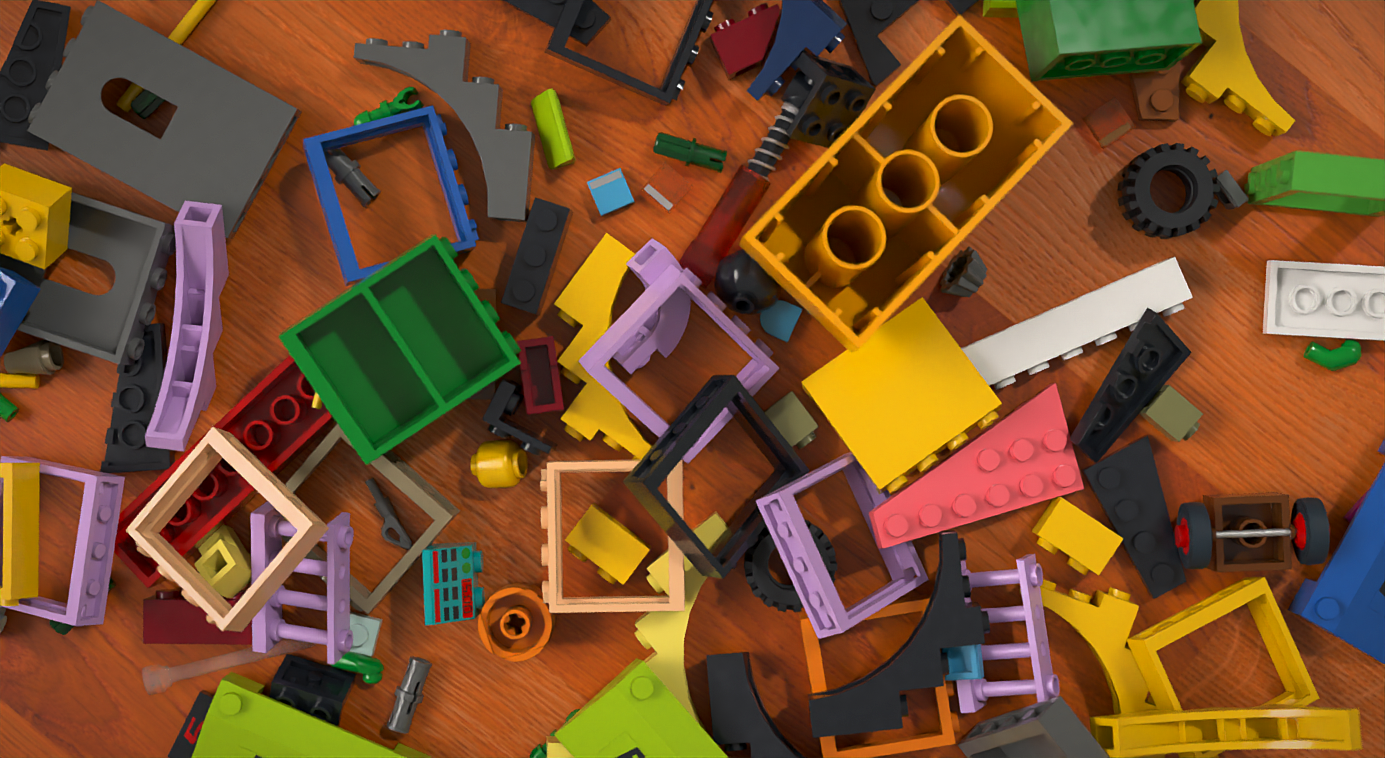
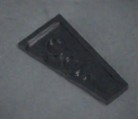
(1134, 379)
(1136, 508)

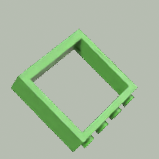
(1320, 183)

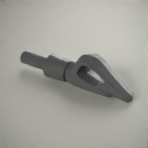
(391, 520)

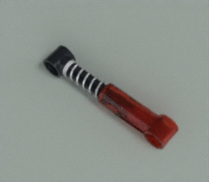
(743, 191)

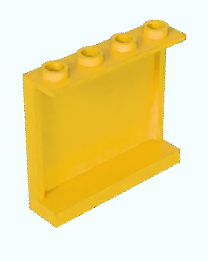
(903, 397)

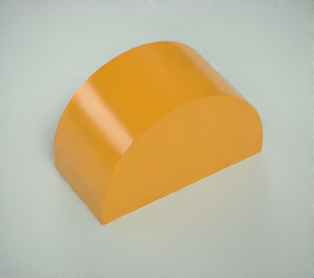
(905, 184)

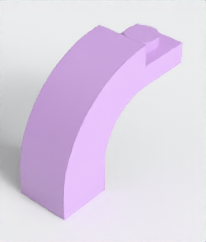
(667, 323)

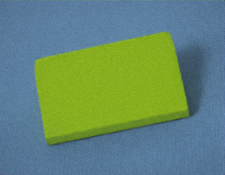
(552, 129)

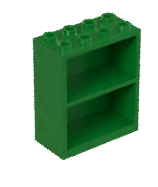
(1105, 36)
(401, 347)

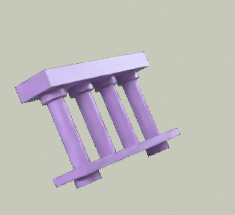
(268, 625)
(1045, 684)

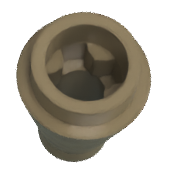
(37, 358)

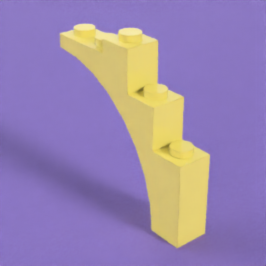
(667, 629)

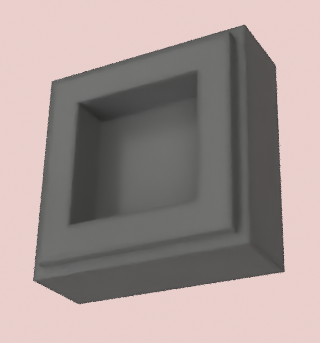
(1230, 192)

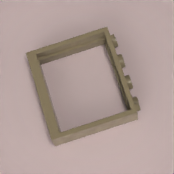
(409, 483)

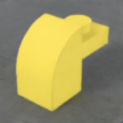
(224, 562)

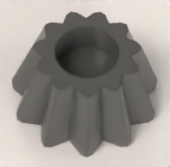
(964, 274)

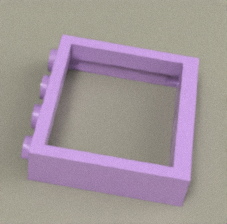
(752, 376)
(93, 546)
(806, 564)

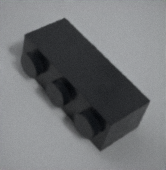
(537, 256)

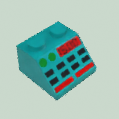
(452, 582)

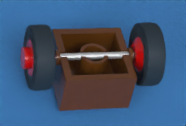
(1251, 532)

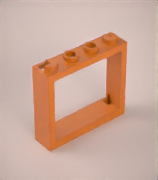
(948, 719)

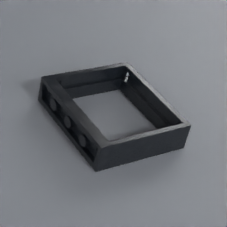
(672, 82)
(678, 439)

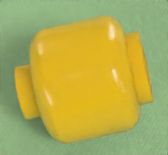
(499, 464)

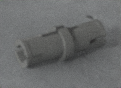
(350, 175)
(409, 694)

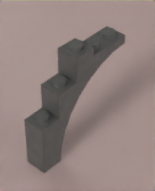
(444, 69)

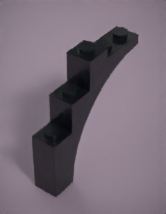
(948, 621)
(739, 710)

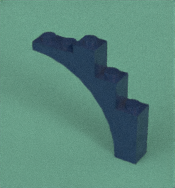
(801, 26)

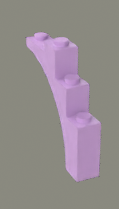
(196, 325)

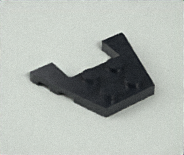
(870, 19)

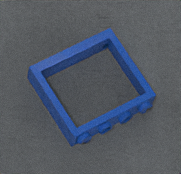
(444, 162)

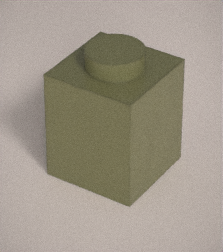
(1172, 414)
(792, 420)

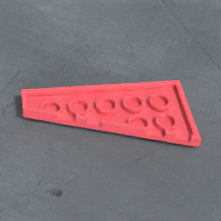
(997, 471)

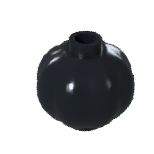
(745, 284)

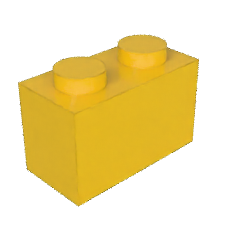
(1077, 536)
(607, 545)

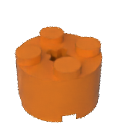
(507, 639)

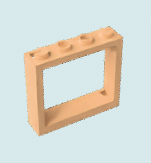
(176, 491)
(553, 556)

